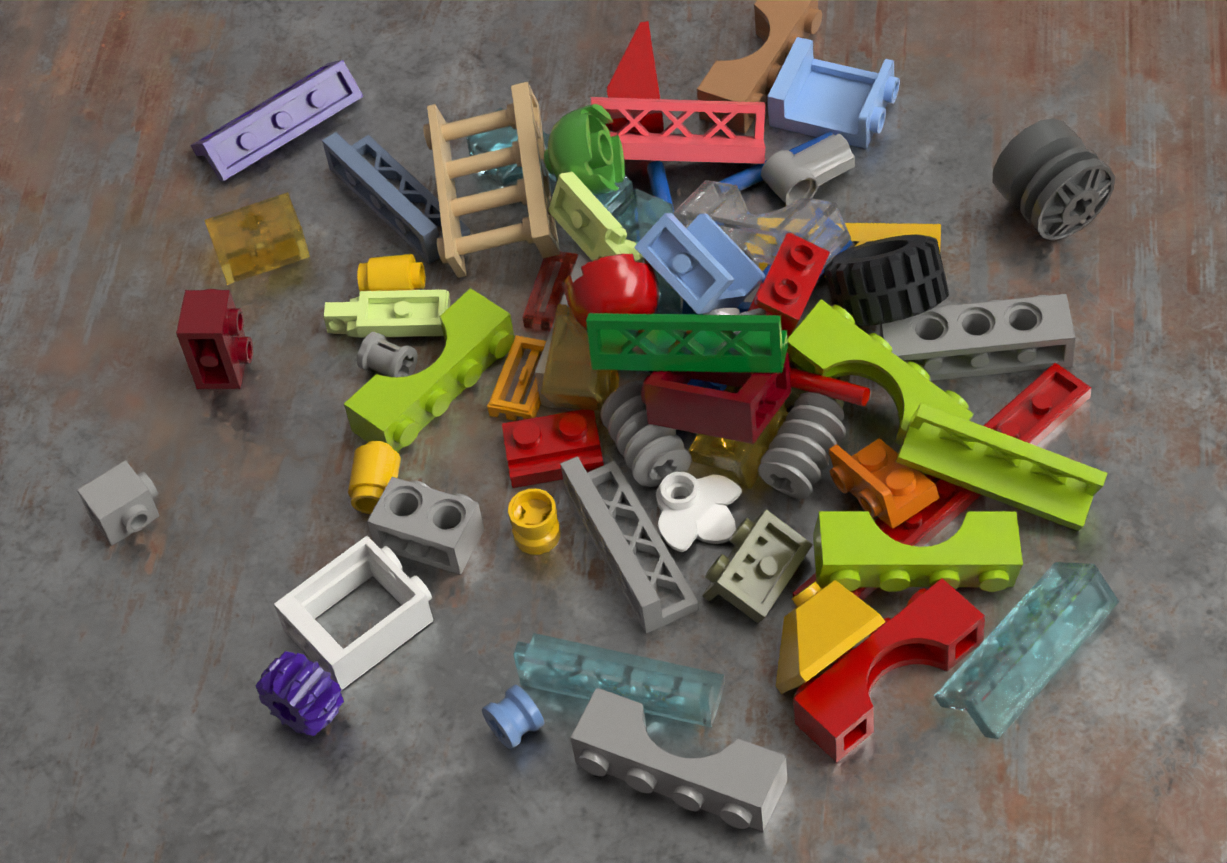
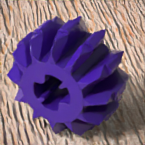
(299, 693)

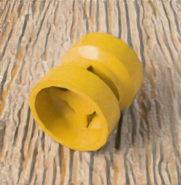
(534, 521)

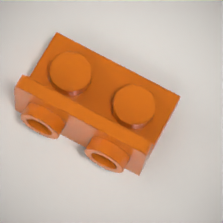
(881, 483)

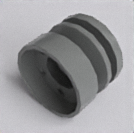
(1053, 179)

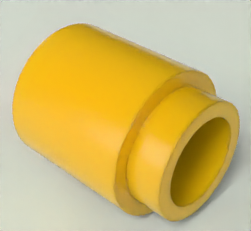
(391, 274)
(371, 473)

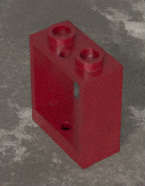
(713, 411)

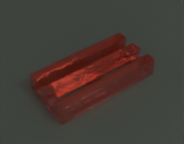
(532, 314)

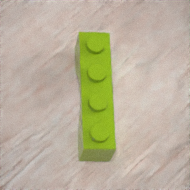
(835, 347)
(401, 407)
(861, 555)

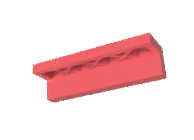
(688, 146)

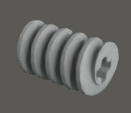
(803, 445)
(647, 448)

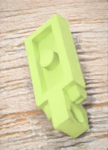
(588, 220)
(389, 313)

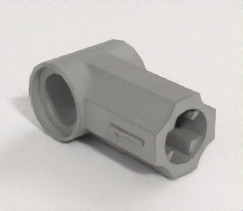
(802, 173)

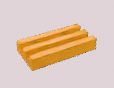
(515, 407)

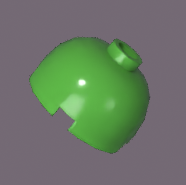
(584, 146)

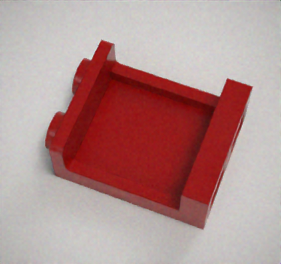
(790, 280)

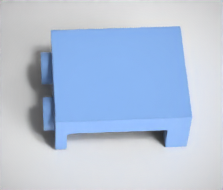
(830, 97)
(700, 262)

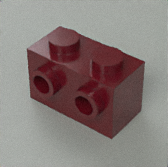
(213, 339)

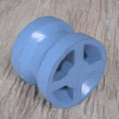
(513, 716)

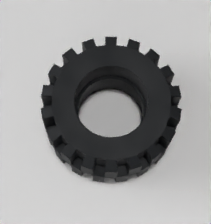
(888, 279)

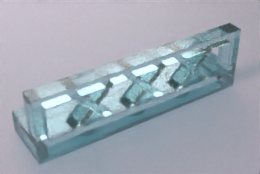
(1031, 647)
(659, 685)

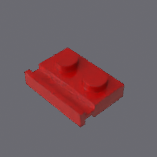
(542, 443)

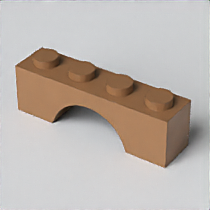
(753, 76)

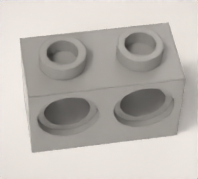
(423, 532)

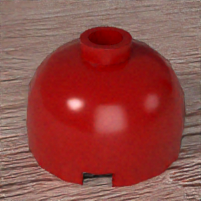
(614, 287)

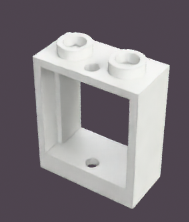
(334, 582)

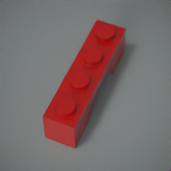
(931, 630)

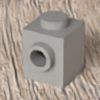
(120, 502)

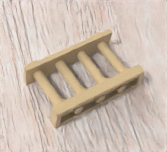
(531, 190)

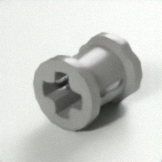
(386, 357)

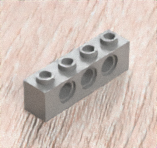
(986, 337)

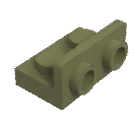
(758, 565)

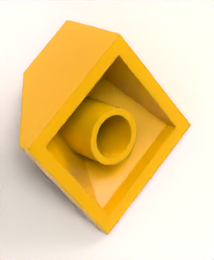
(821, 631)

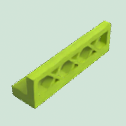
(1000, 466)

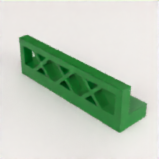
(687, 342)

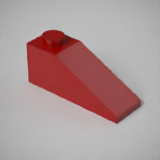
(636, 79)

